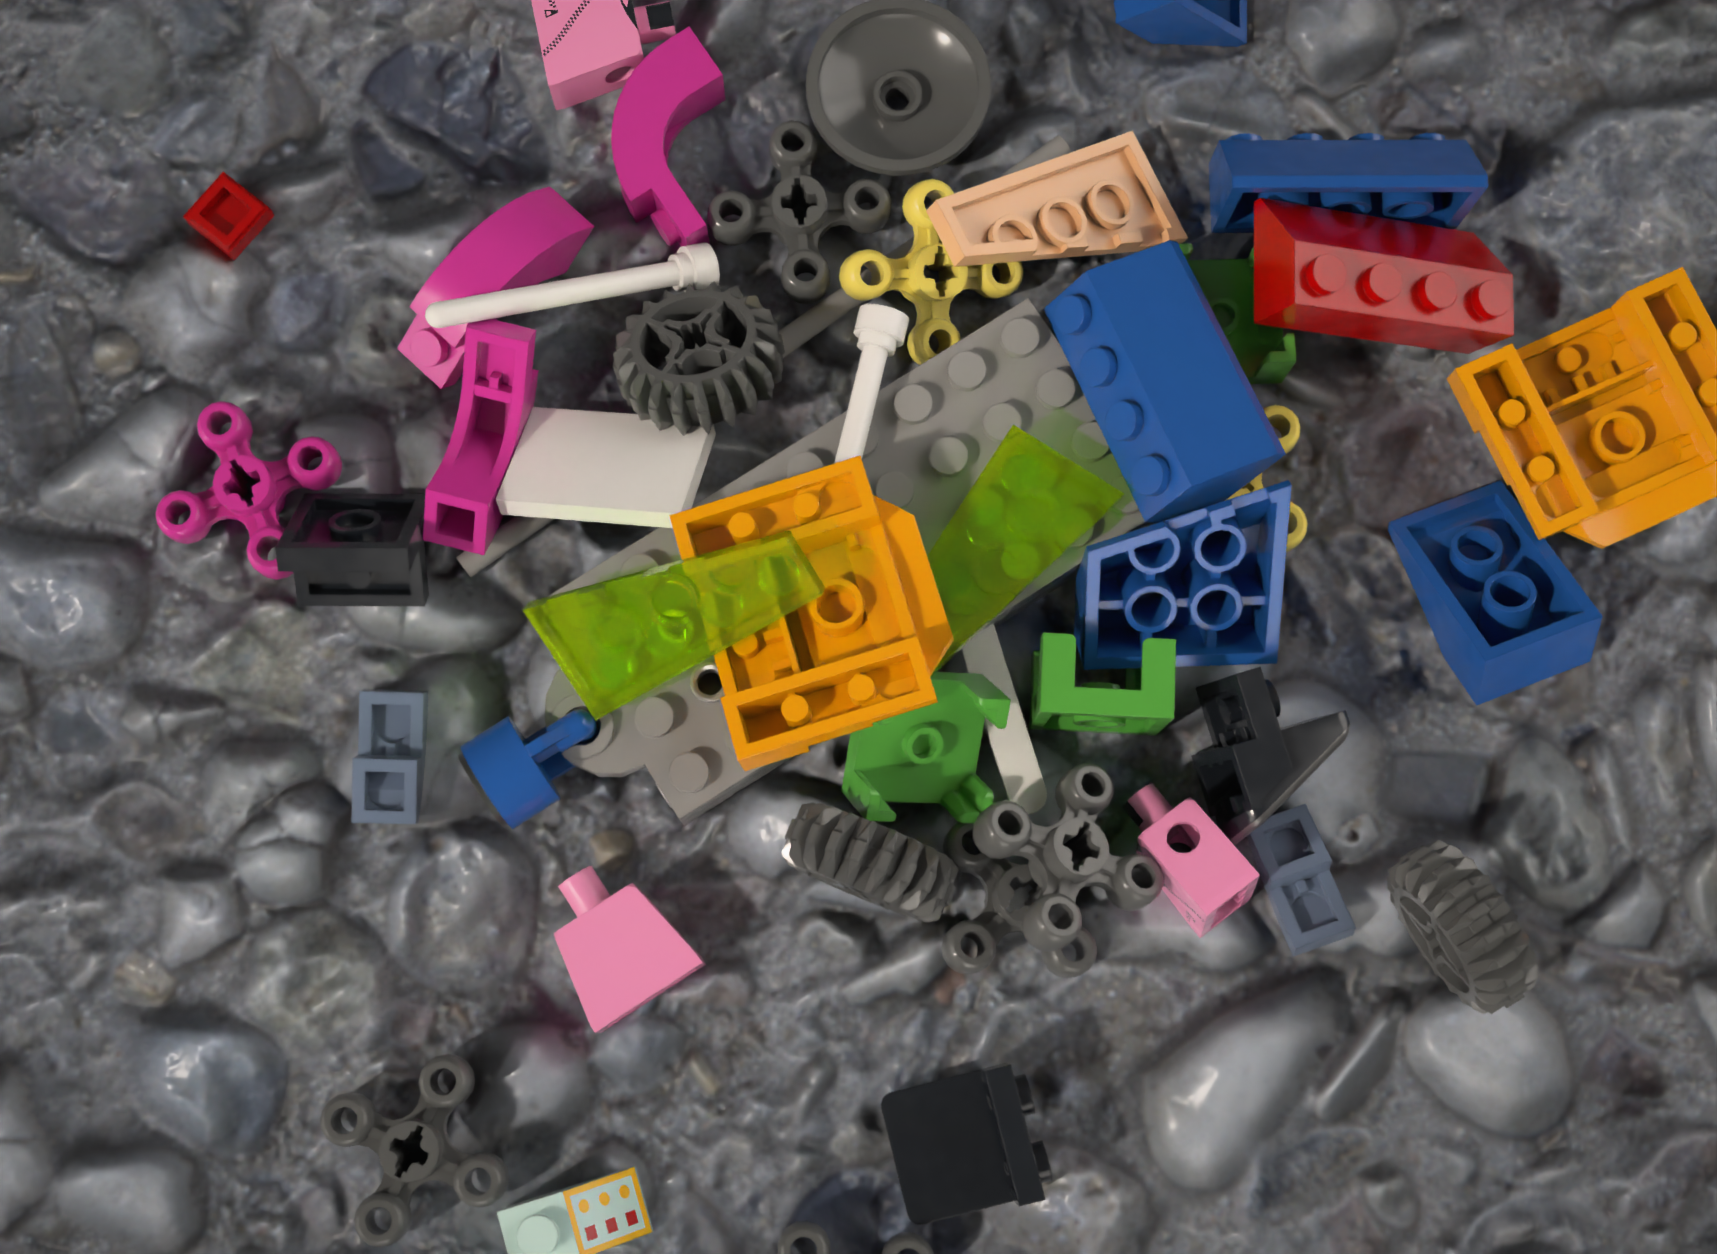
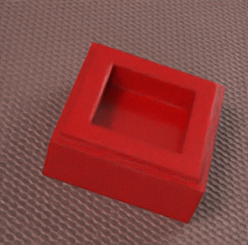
(228, 215)

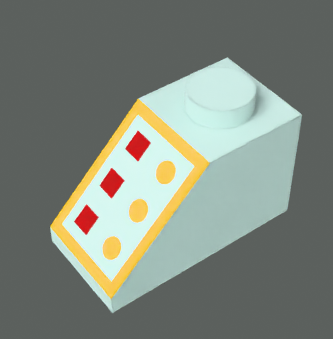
(578, 1217)

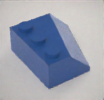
(1194, 579)

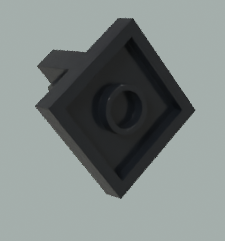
(356, 550)

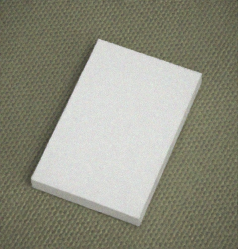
(603, 468)

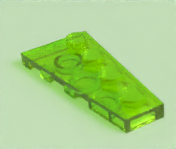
(1011, 530)
(663, 620)

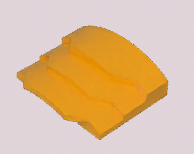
(1606, 416)
(850, 652)

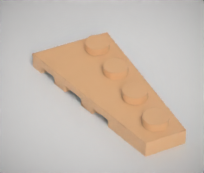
(1061, 208)

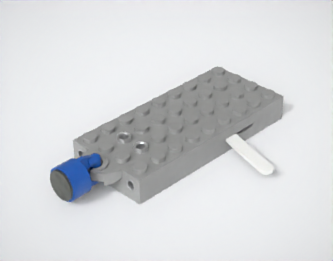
(921, 454)

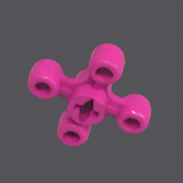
(229, 486)

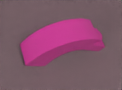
(656, 103)
(510, 249)
(489, 423)

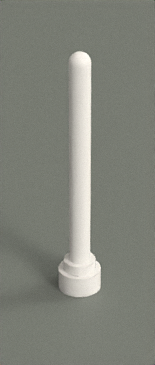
(691, 264)
(878, 333)

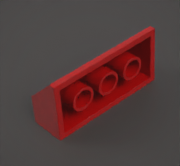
(1377, 279)

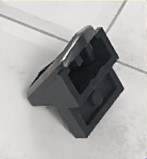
(1254, 759)

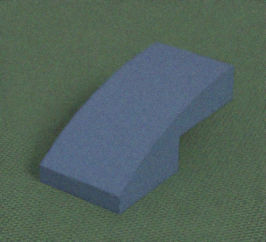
(390, 756)
(1299, 881)

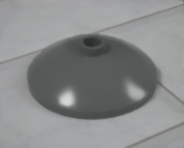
(905, 53)

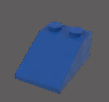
(1494, 593)

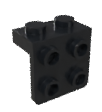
(965, 1144)

